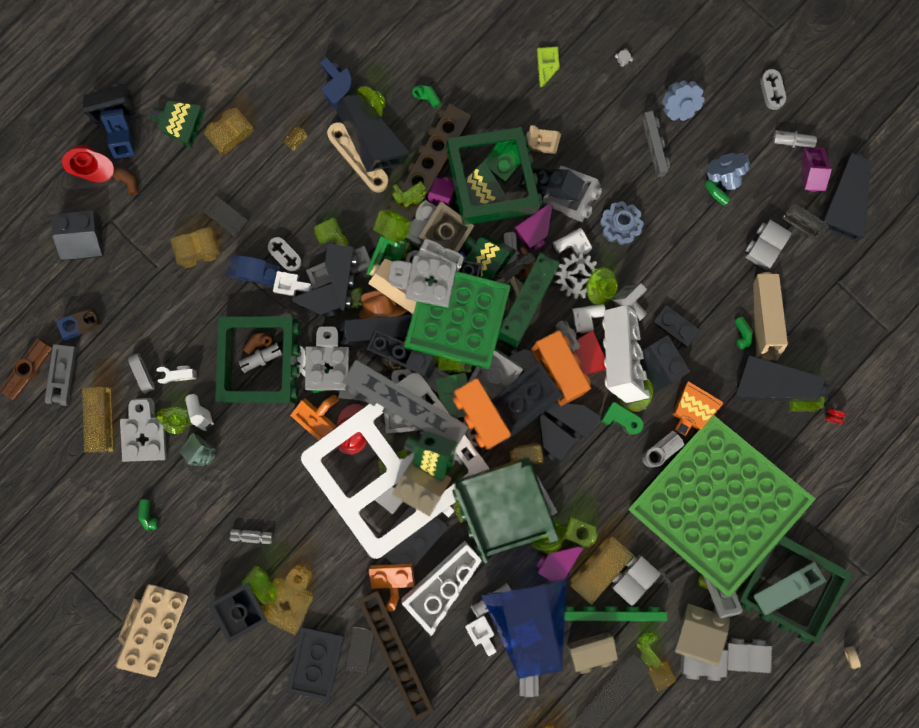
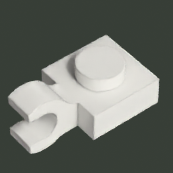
(288, 284)
(182, 373)
(480, 633)

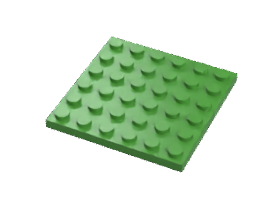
(721, 505)

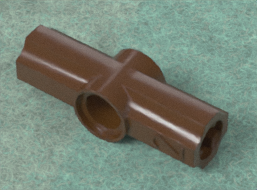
(17, 379)

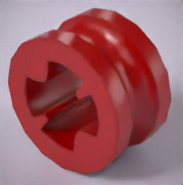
(835, 416)

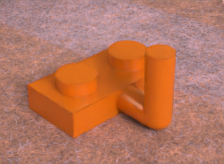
(314, 419)
(392, 577)

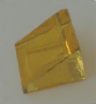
(295, 138)
(662, 676)

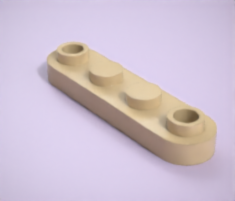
(348, 151)

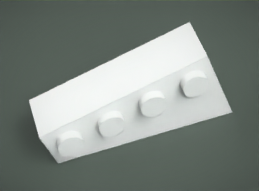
(623, 354)
(441, 587)

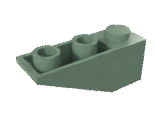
(197, 451)
(789, 588)

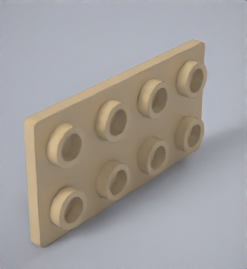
(149, 630)

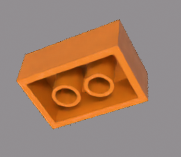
(562, 366)
(480, 414)

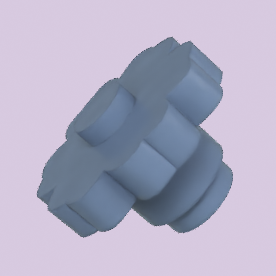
(683, 100)
(729, 169)
(621, 223)

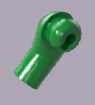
(427, 93)
(144, 517)

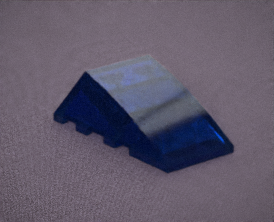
(531, 626)

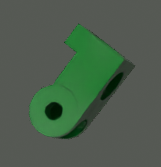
(628, 421)

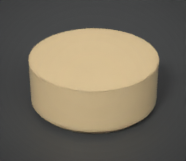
(852, 657)

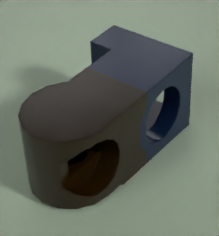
(78, 324)

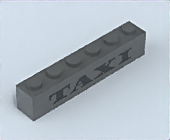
(401, 402)

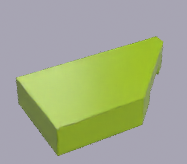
(547, 63)

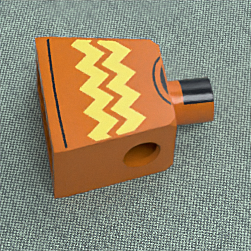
(694, 408)

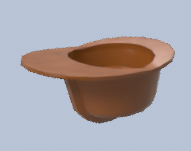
(378, 305)

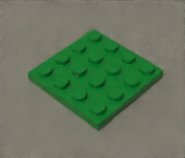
(465, 328)

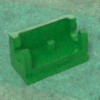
(387, 250)

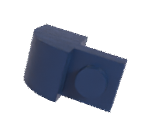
(340, 83)
(119, 133)
(252, 270)

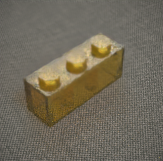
(97, 420)
(601, 569)

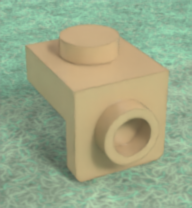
(543, 140)

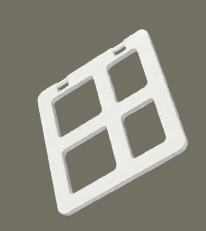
(350, 507)

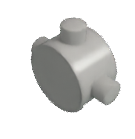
(623, 57)

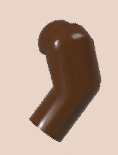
(129, 178)
(525, 271)
(257, 340)

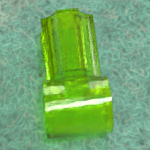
(260, 585)

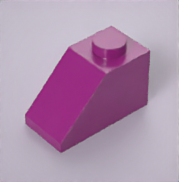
(815, 169)
(443, 191)
(535, 229)
(558, 564)

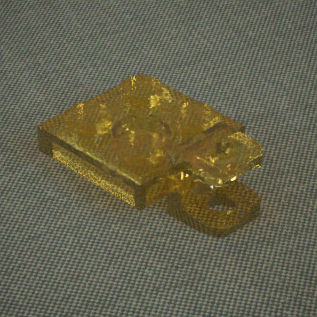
(294, 591)

